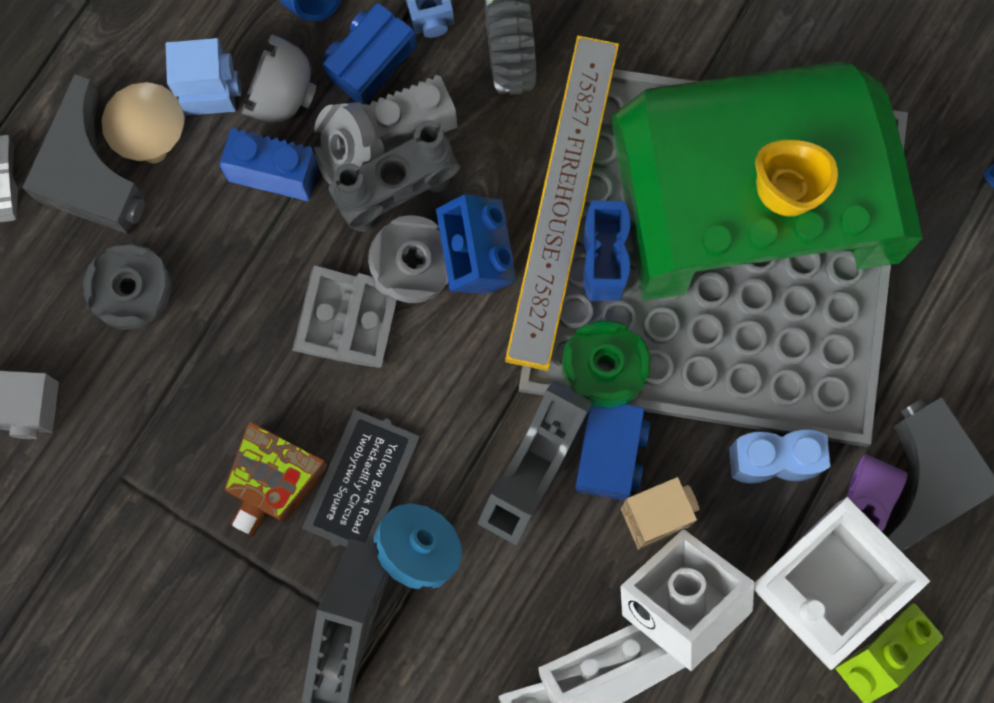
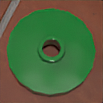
(611, 344)

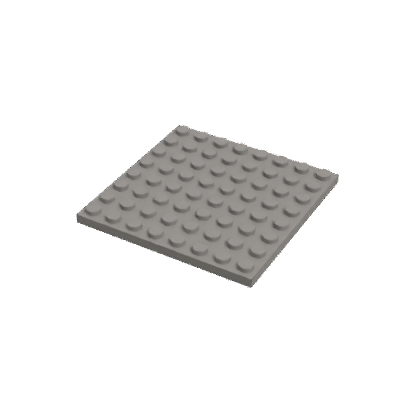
(747, 342)

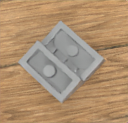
(344, 318)

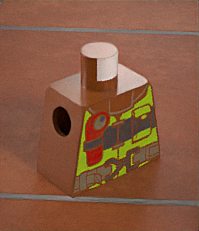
(270, 478)

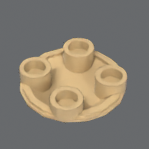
(143, 122)

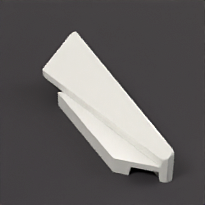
(601, 672)

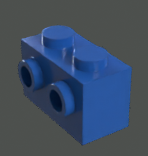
(476, 244)

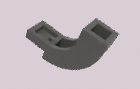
(535, 463)

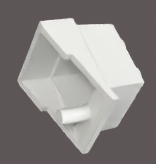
(839, 583)

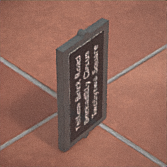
(361, 480)

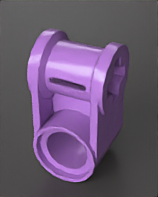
(876, 488)

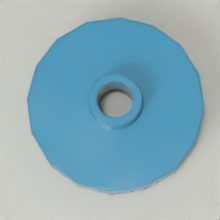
(417, 546)

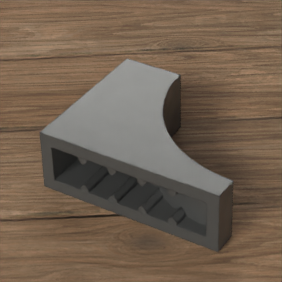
(71, 171)
(943, 472)
(344, 624)

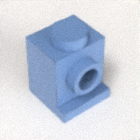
(433, 20)

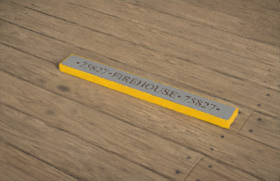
(562, 204)

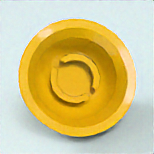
(794, 176)

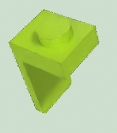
(891, 655)

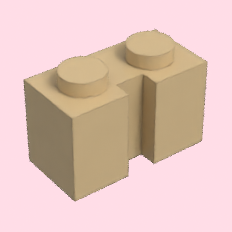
(660, 512)

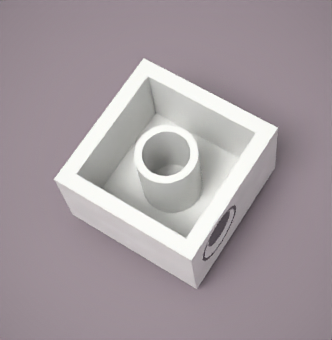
(687, 599)

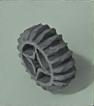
(511, 45)

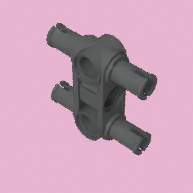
(423, 160)

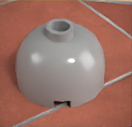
(280, 83)

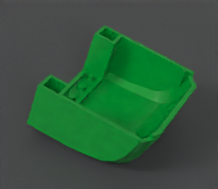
(693, 173)

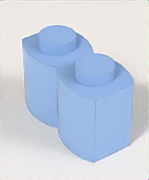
(791, 457)

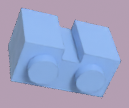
(202, 76)

